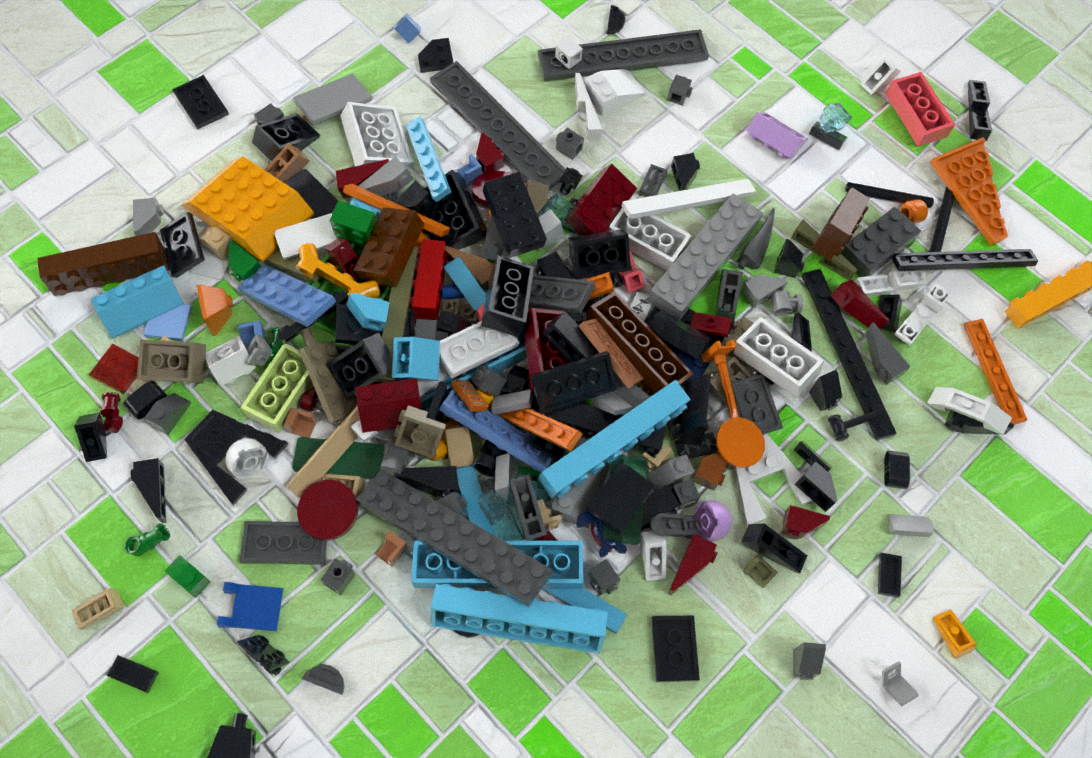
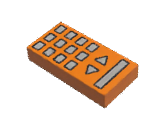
(469, 395)

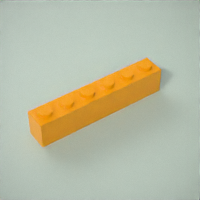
(1051, 295)

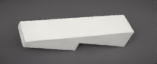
(584, 104)
(892, 282)

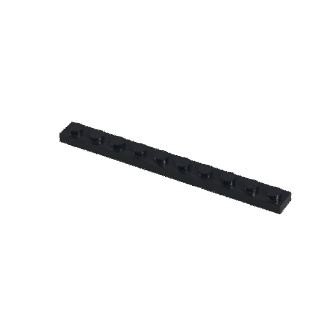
(848, 354)

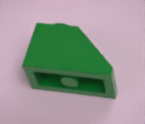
(241, 262)
(187, 576)

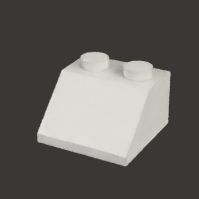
(229, 361)

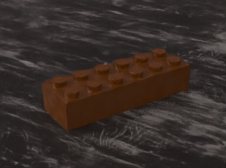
(102, 264)
(639, 344)

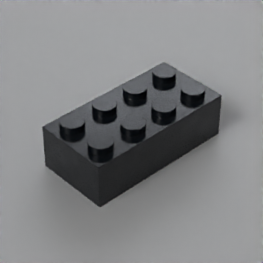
(514, 214)
(508, 296)

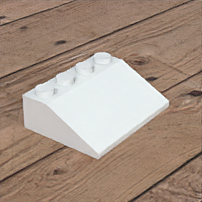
(374, 133)

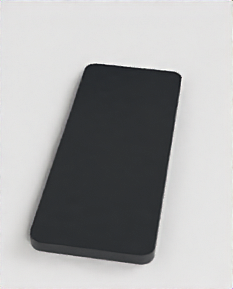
(313, 193)

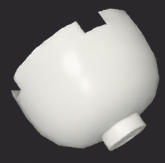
(245, 457)

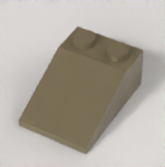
(171, 361)

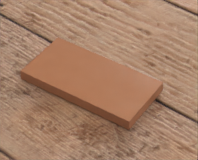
(603, 342)

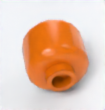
(915, 210)

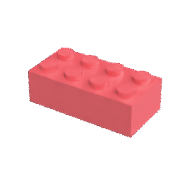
(919, 109)

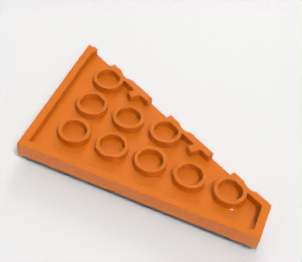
(969, 177)

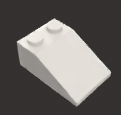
(612, 89)

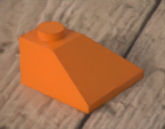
(215, 307)

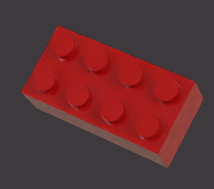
(429, 280)

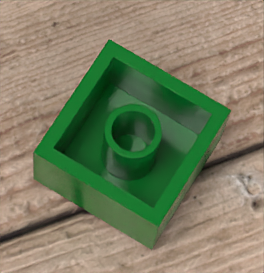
(352, 223)

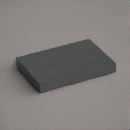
(756, 403)

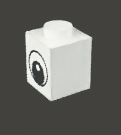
(568, 52)

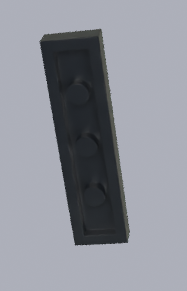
(289, 332)

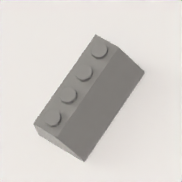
(579, 497)

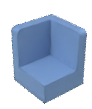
(407, 28)
(470, 171)
(249, 330)

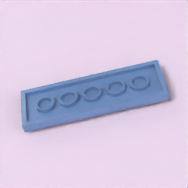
(286, 295)
(496, 430)

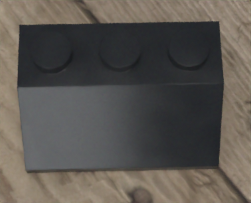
(600, 253)
(361, 364)
(694, 417)

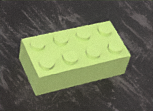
(278, 389)

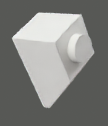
(880, 76)
(653, 555)

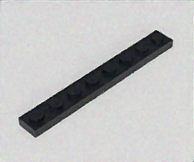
(964, 259)

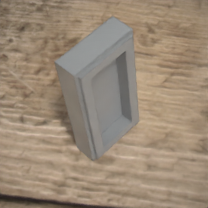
(512, 402)

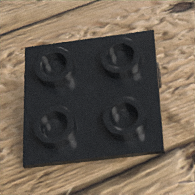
(260, 650)

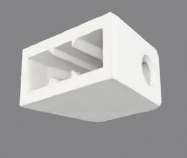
(552, 228)

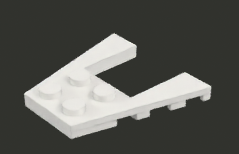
(771, 462)

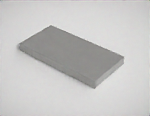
(331, 98)

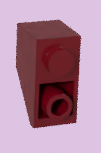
(488, 155)
(343, 256)

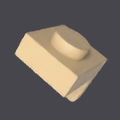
(661, 458)

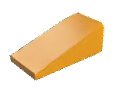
(954, 634)

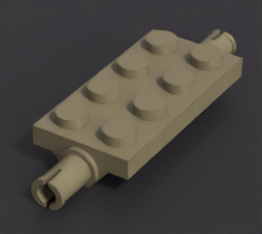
(330, 394)

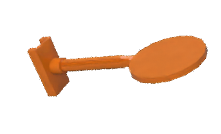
(737, 438)

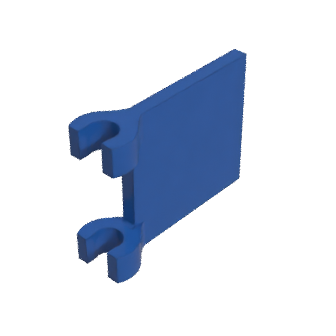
(253, 607)

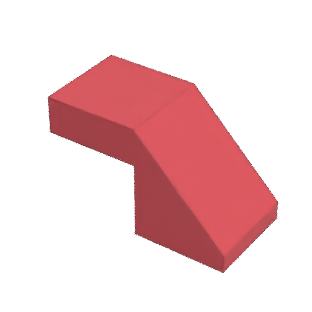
(632, 279)

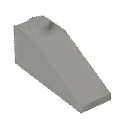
(388, 179)

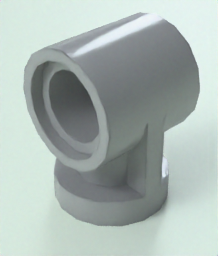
(784, 304)

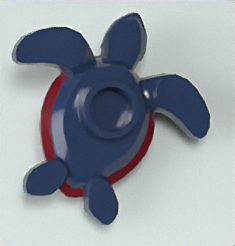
(596, 531)

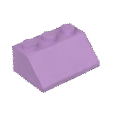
(776, 135)

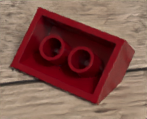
(382, 403)

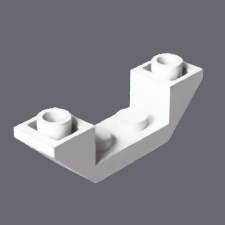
(922, 314)
(971, 406)

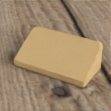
(459, 446)

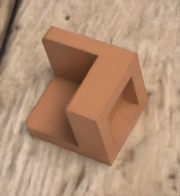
(300, 423)
(392, 549)

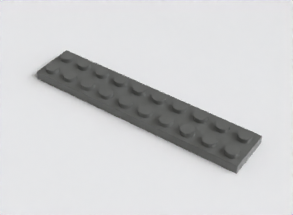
(628, 54)
(496, 122)
(455, 537)

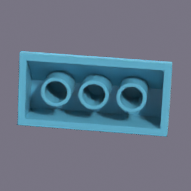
(137, 301)

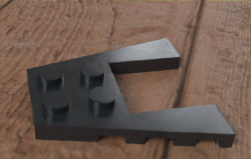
(213, 439)

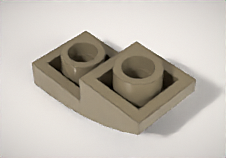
(456, 307)

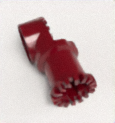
(309, 400)
(110, 411)

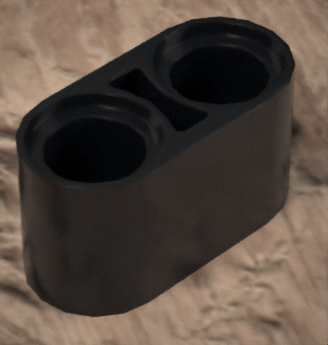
(143, 399)
(897, 469)

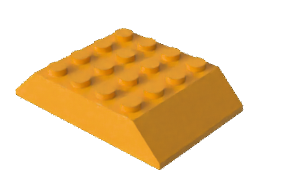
(248, 206)

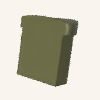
(760, 571)

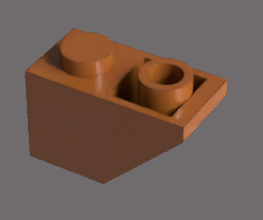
(710, 471)

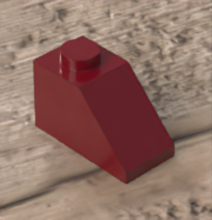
(801, 522)

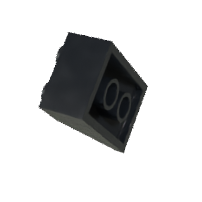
(276, 134)

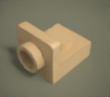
(549, 523)

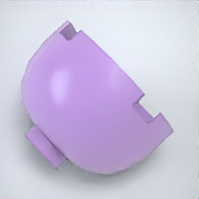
(713, 520)

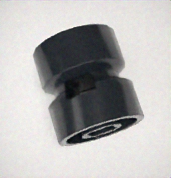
(486, 461)

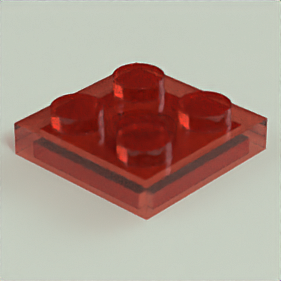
(116, 369)

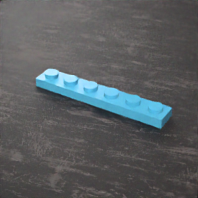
(428, 159)

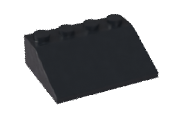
(458, 213)

